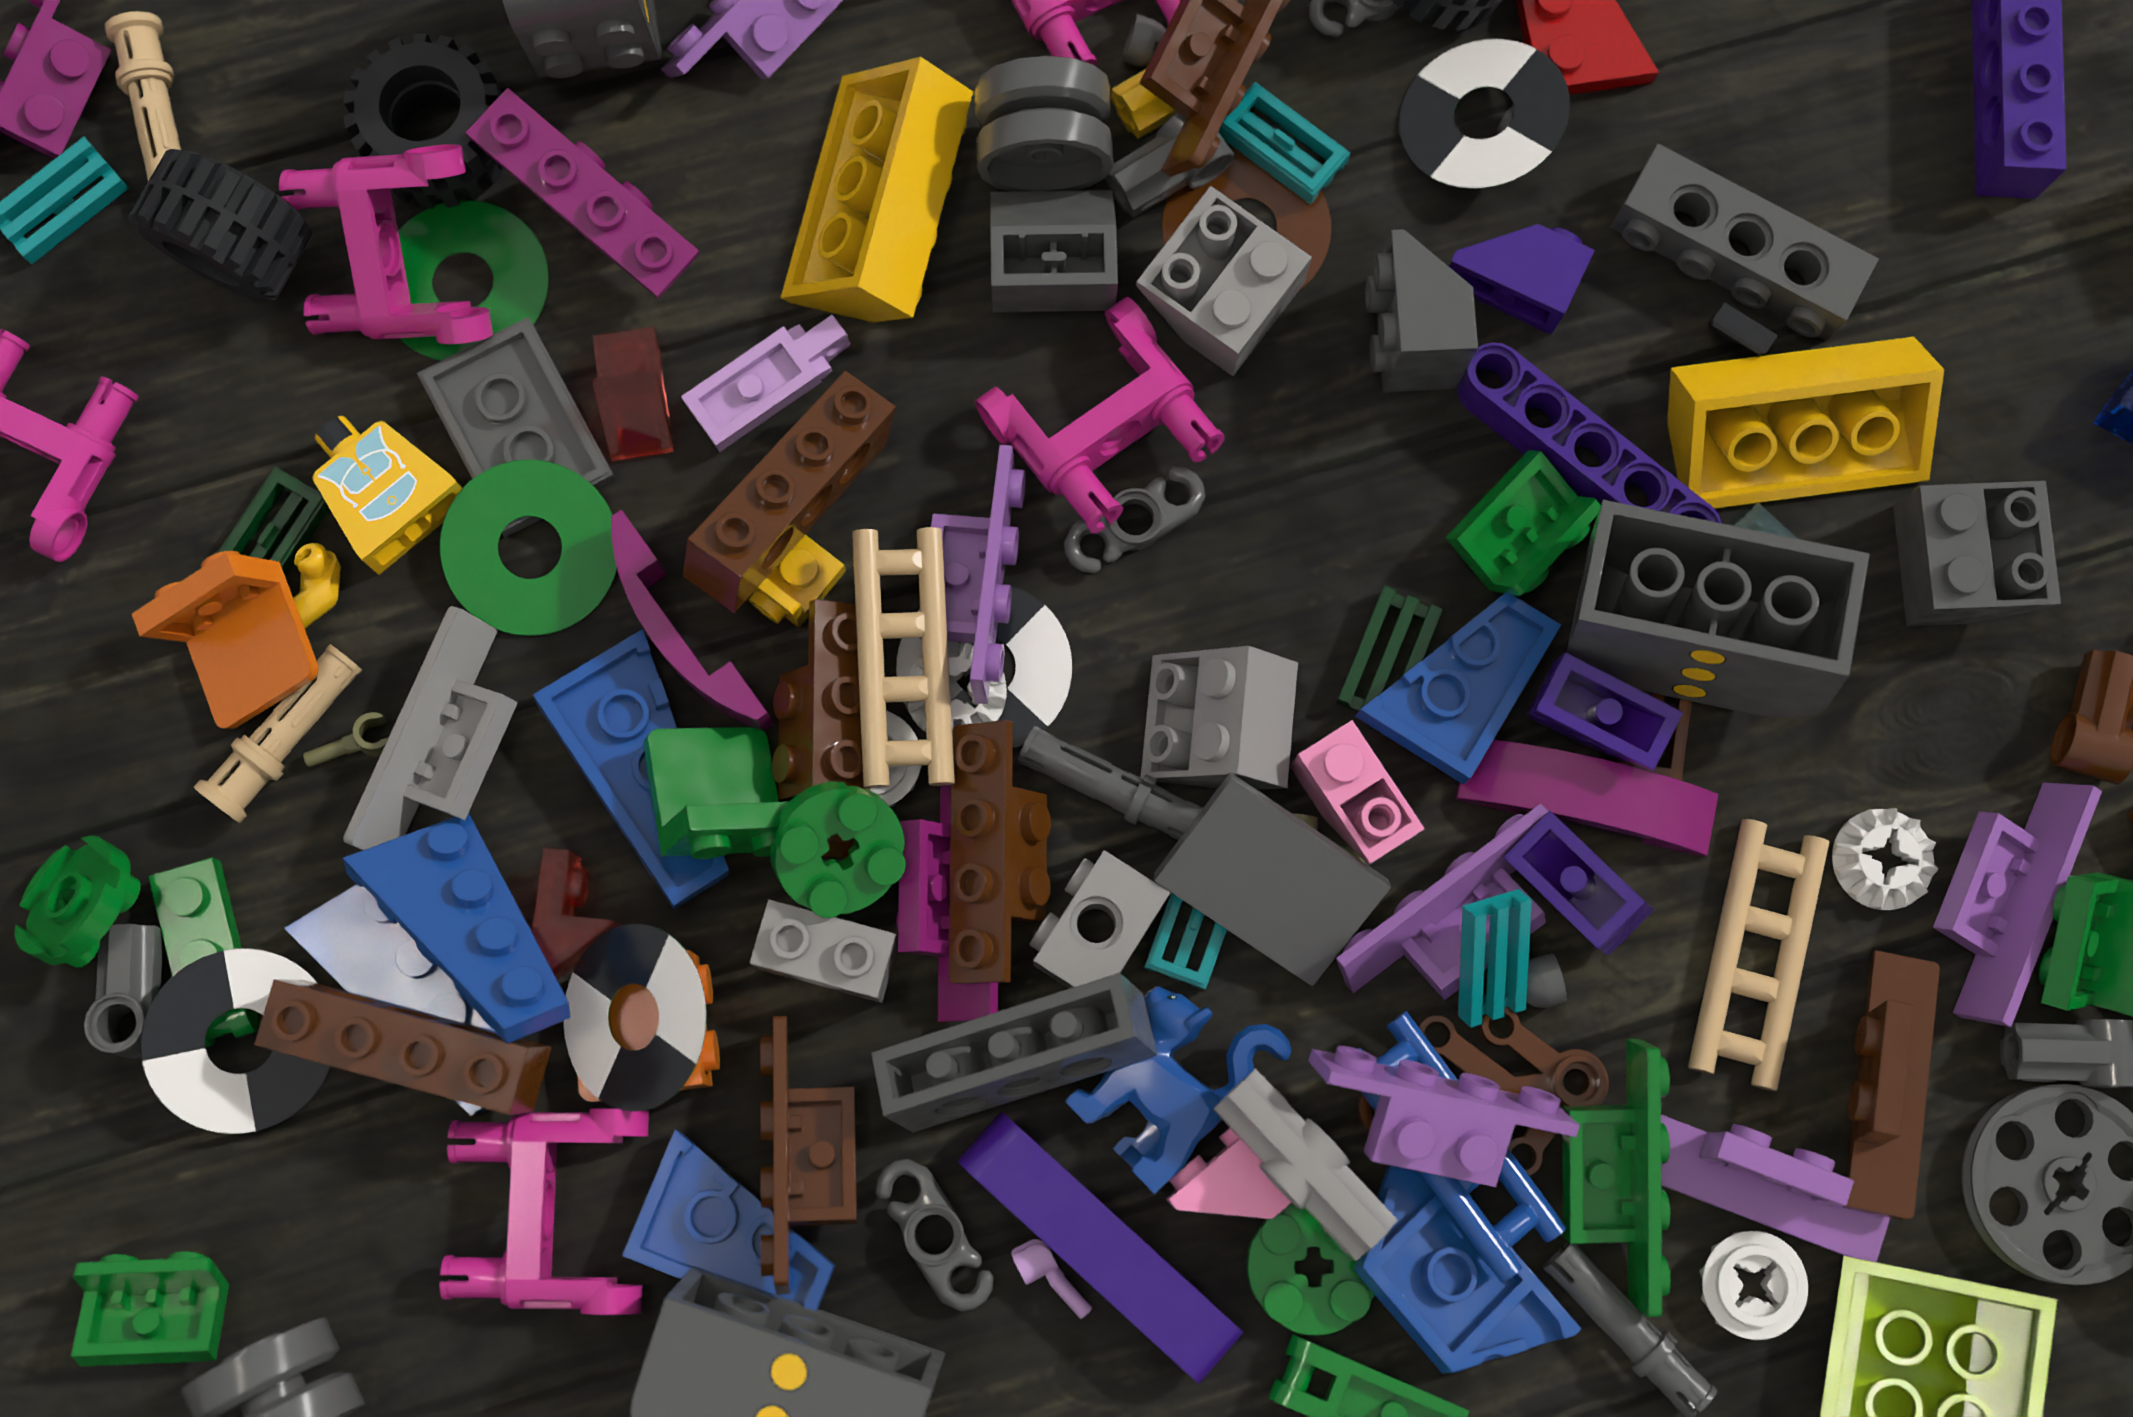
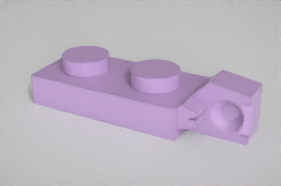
(764, 380)

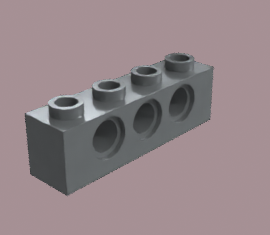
(1775, 237)
(1014, 1053)

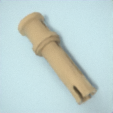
(146, 81)
(260, 756)

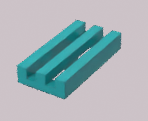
(1270, 160)
(52, 192)
(1504, 954)
(1177, 969)

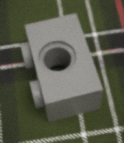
(1110, 887)
(825, 951)

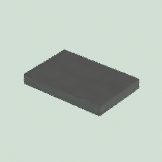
(511, 405)
(1271, 879)

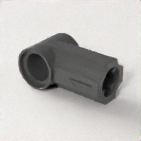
(1139, 179)
(126, 982)
(2087, 1053)

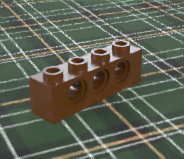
(788, 492)
(402, 1046)

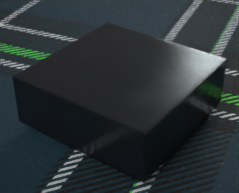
(1741, 330)

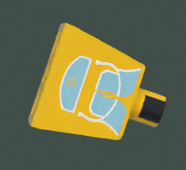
(381, 490)

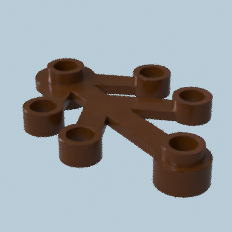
(1537, 1053)

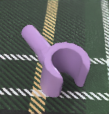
(1035, 1261)

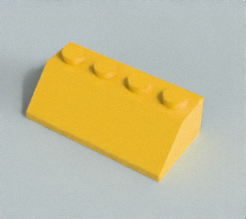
(878, 192)
(1805, 421)

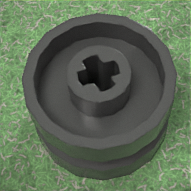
(1043, 125)
(270, 1382)

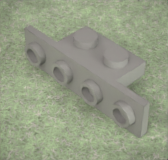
(439, 739)

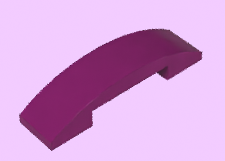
(639, 571)
(1594, 794)

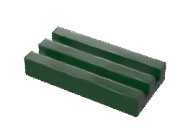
(260, 508)
(1408, 608)

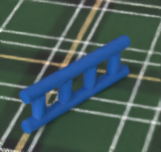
(1532, 1206)

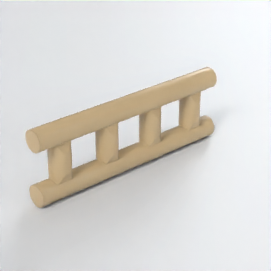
(874, 687)
(1726, 978)

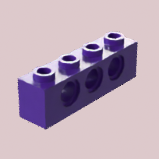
(2018, 96)

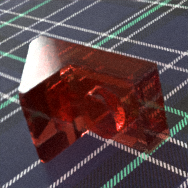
(632, 394)
(554, 926)

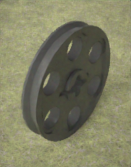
(2032, 1182)

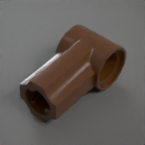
(2097, 731)

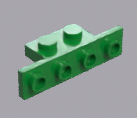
(1616, 1176)

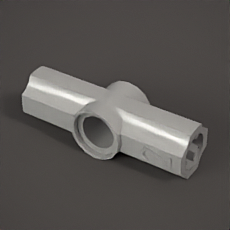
(1305, 1165)

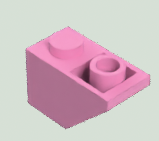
(1356, 793)
(1227, 1184)

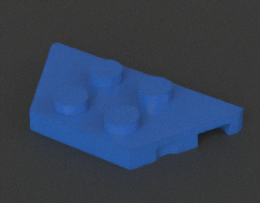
(1446, 1290)

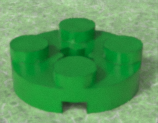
(872, 861)
(76, 902)
(1286, 1295)

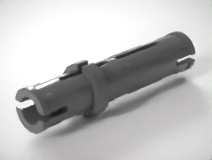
(1100, 780)
(1649, 1349)

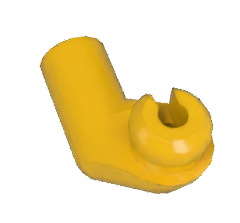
(317, 582)

